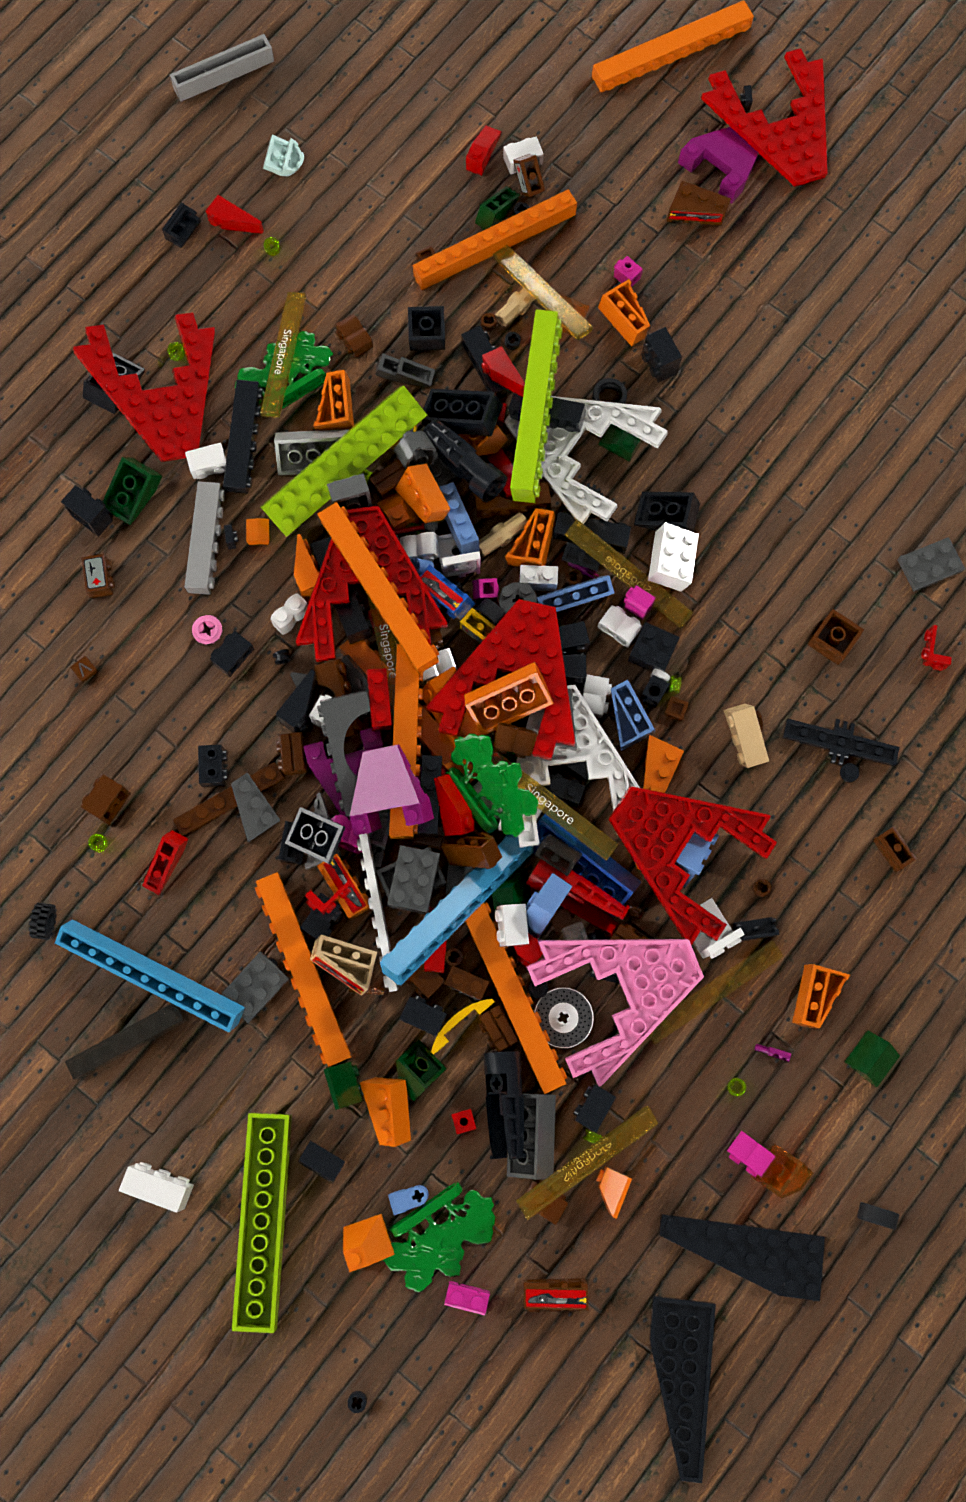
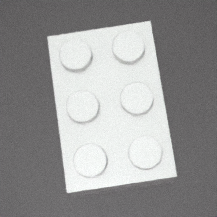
(673, 557)
(156, 1187)

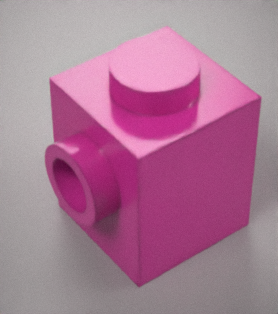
(627, 269)
(485, 588)

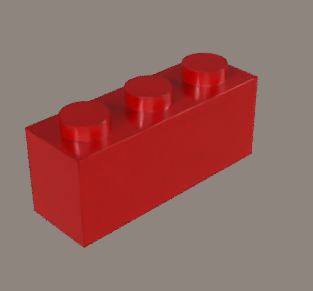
(379, 699)

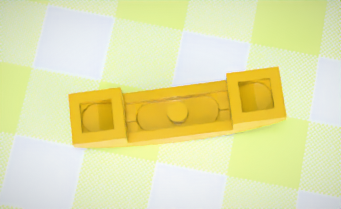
(479, 1007)

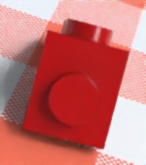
(936, 661)
(315, 903)

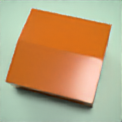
(257, 531)

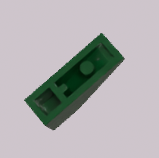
(496, 208)

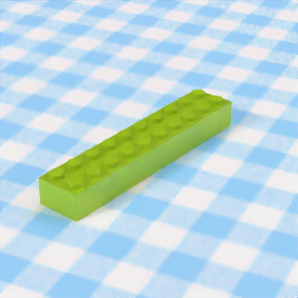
(535, 406)
(344, 459)
(262, 1223)

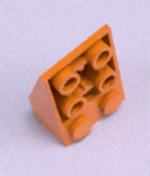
(305, 568)

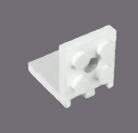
(459, 564)
(729, 938)

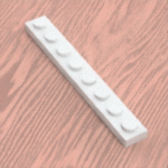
(375, 903)

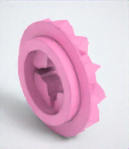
(198, 629)

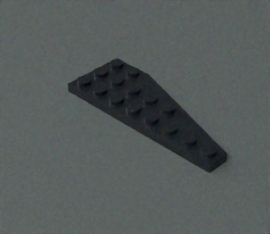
(772, 1258)
(683, 1357)

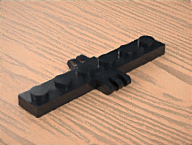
(841, 742)

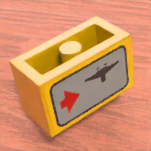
(476, 625)

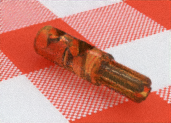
(371, 992)

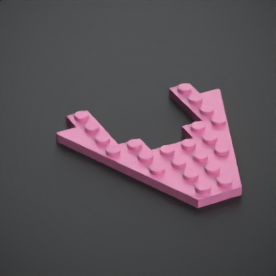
(653, 979)

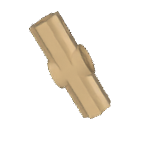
(516, 305)
(502, 534)

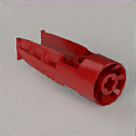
(581, 896)

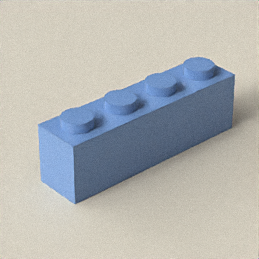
(459, 521)
(578, 593)

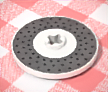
(579, 1020)

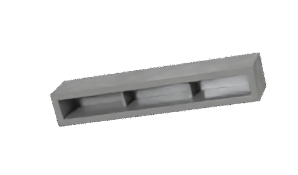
(222, 67)
(204, 538)

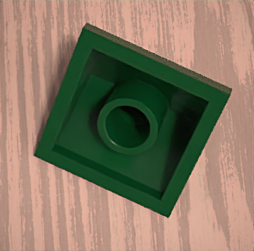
(872, 1058)

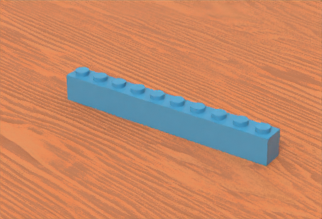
(452, 912)
(150, 975)

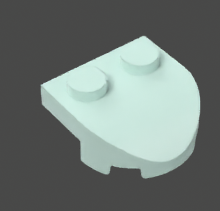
(283, 156)

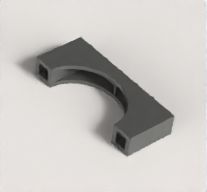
(338, 716)

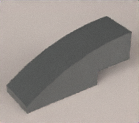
(404, 371)
(380, 838)

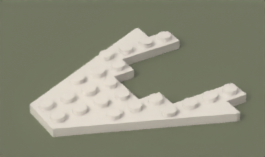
(560, 469)
(592, 746)

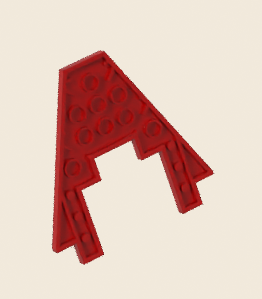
(791, 145)
(165, 416)
(336, 575)
(520, 638)
(655, 833)

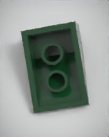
(130, 489)
(344, 1084)

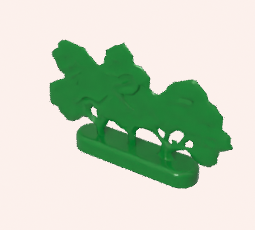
(304, 353)
(498, 785)
(441, 1243)

